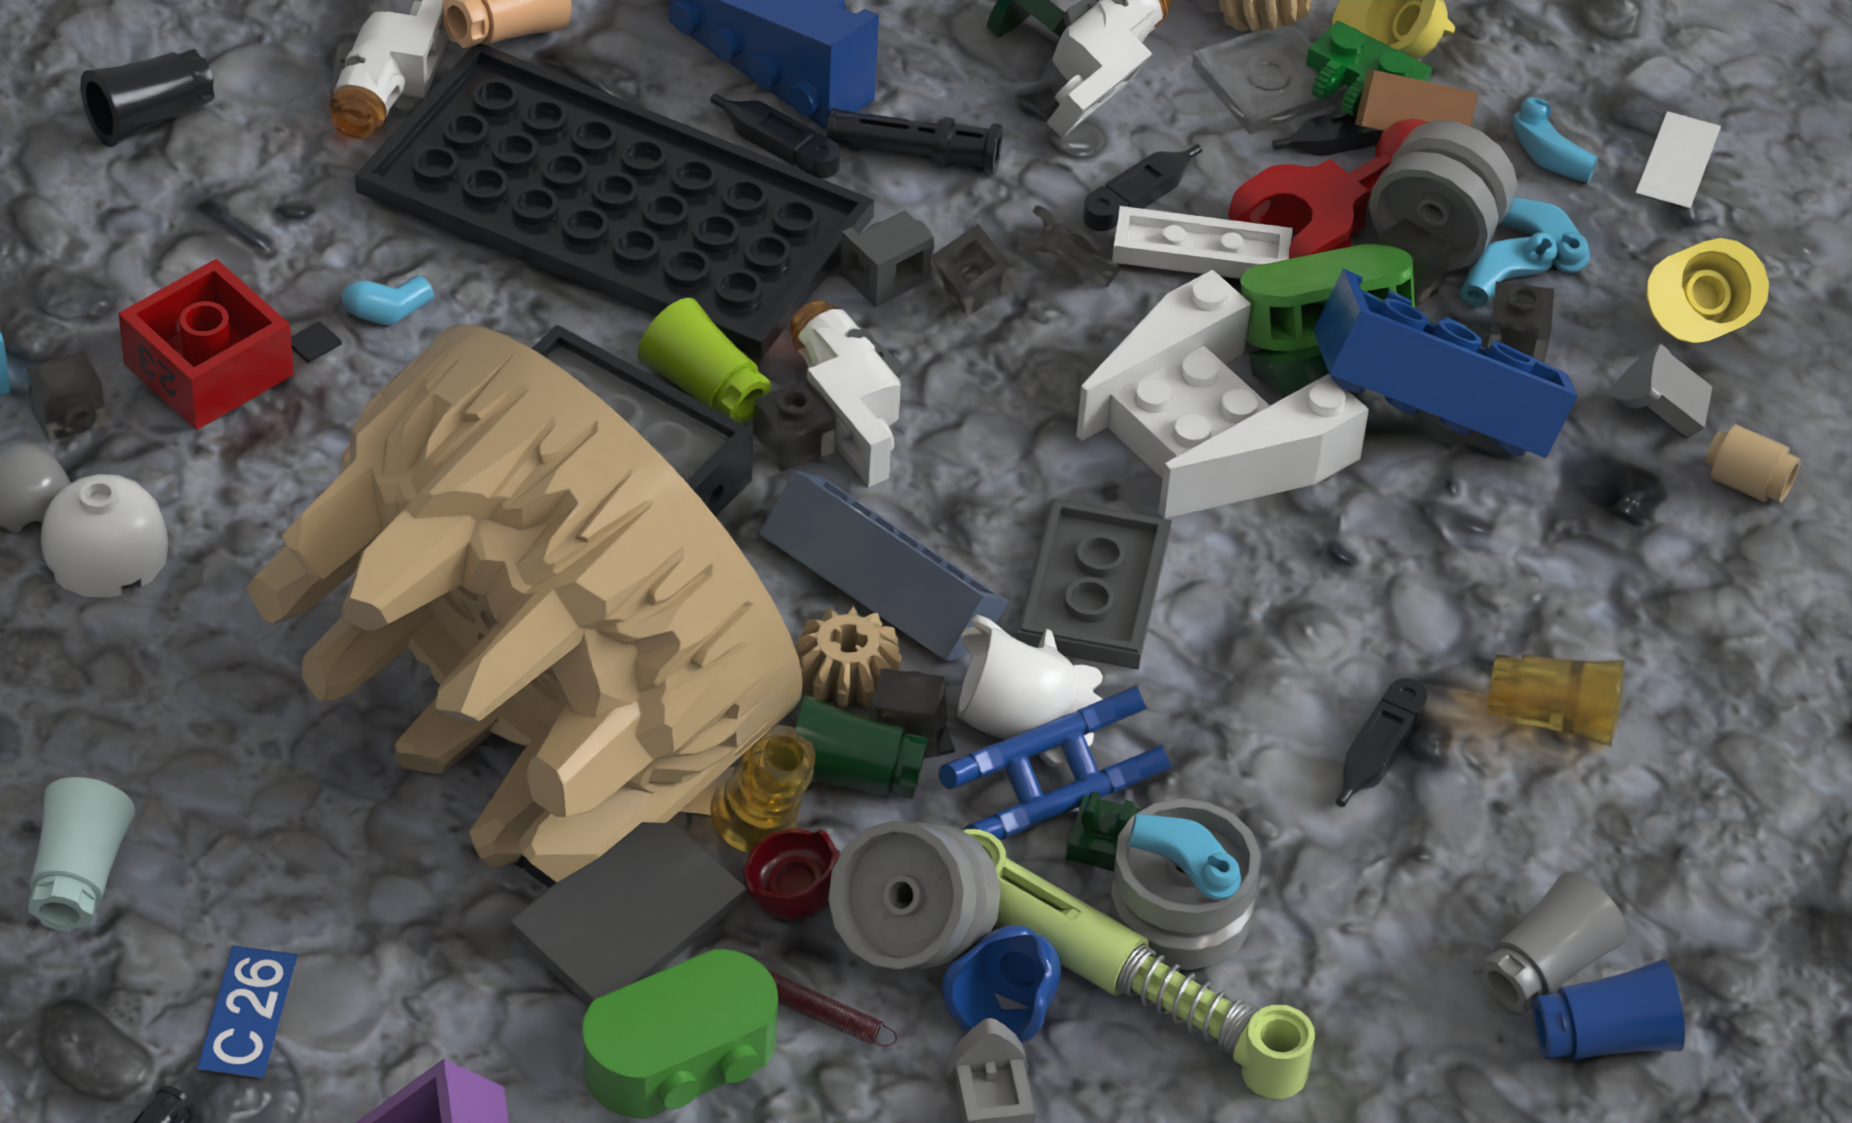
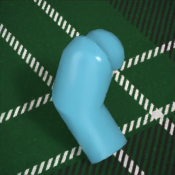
(384, 303)

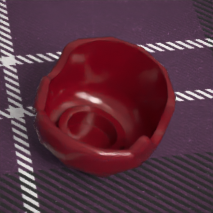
(791, 873)

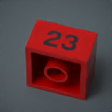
(206, 344)

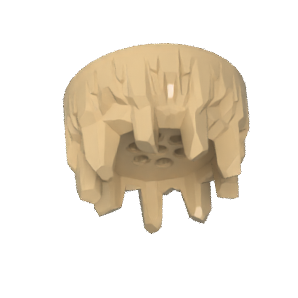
(549, 589)

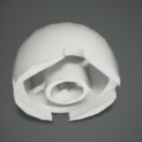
(103, 536)

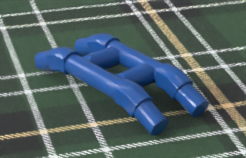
(1068, 733)

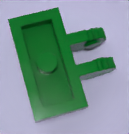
(1344, 57)

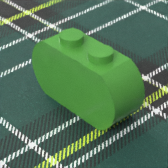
(1294, 291)
(680, 1033)

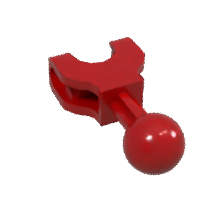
(1317, 201)

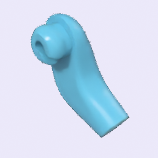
(1547, 146)
(1541, 217)
(1507, 261)
(1192, 849)

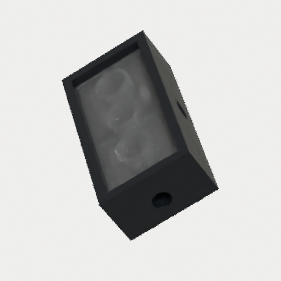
(695, 439)

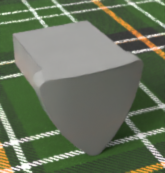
(1666, 389)
(991, 1075)

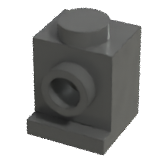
(887, 257)

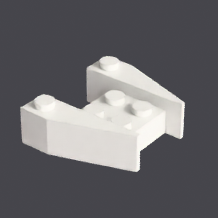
(1202, 423)

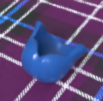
(1007, 963)

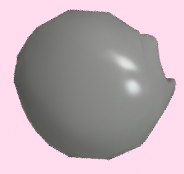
(27, 484)

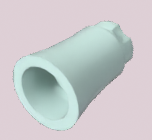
(77, 850)

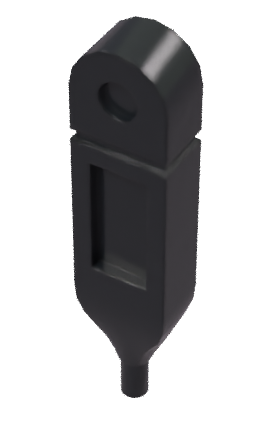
(1330, 135)
(782, 136)
(1136, 187)
(1382, 737)

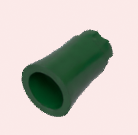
(860, 751)

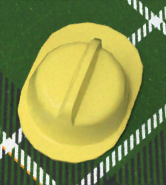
(1401, 24)
(1707, 290)

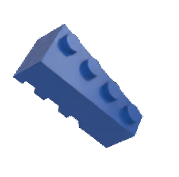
(797, 49)
(1441, 369)

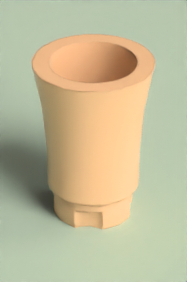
(497, 20)

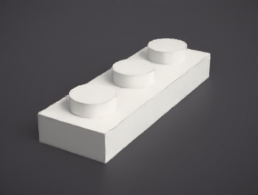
(1196, 242)

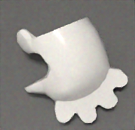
(1021, 686)

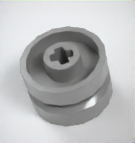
(1448, 184)
(913, 894)
(1168, 909)

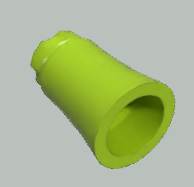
(702, 360)

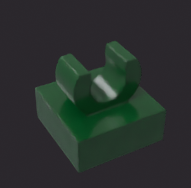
(1097, 831)

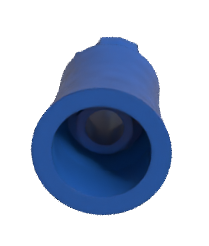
(1612, 1015)

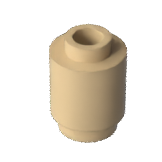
(1752, 464)

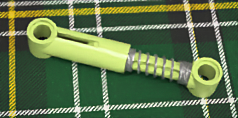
(1267, 1043)

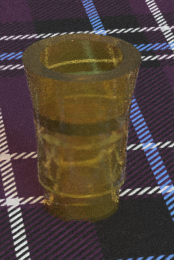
(1559, 694)
(764, 789)

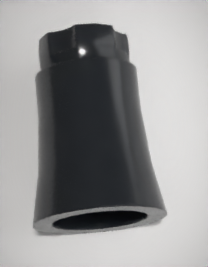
(144, 94)

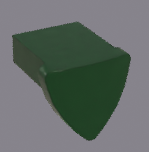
(1011, 13)
(1288, 369)

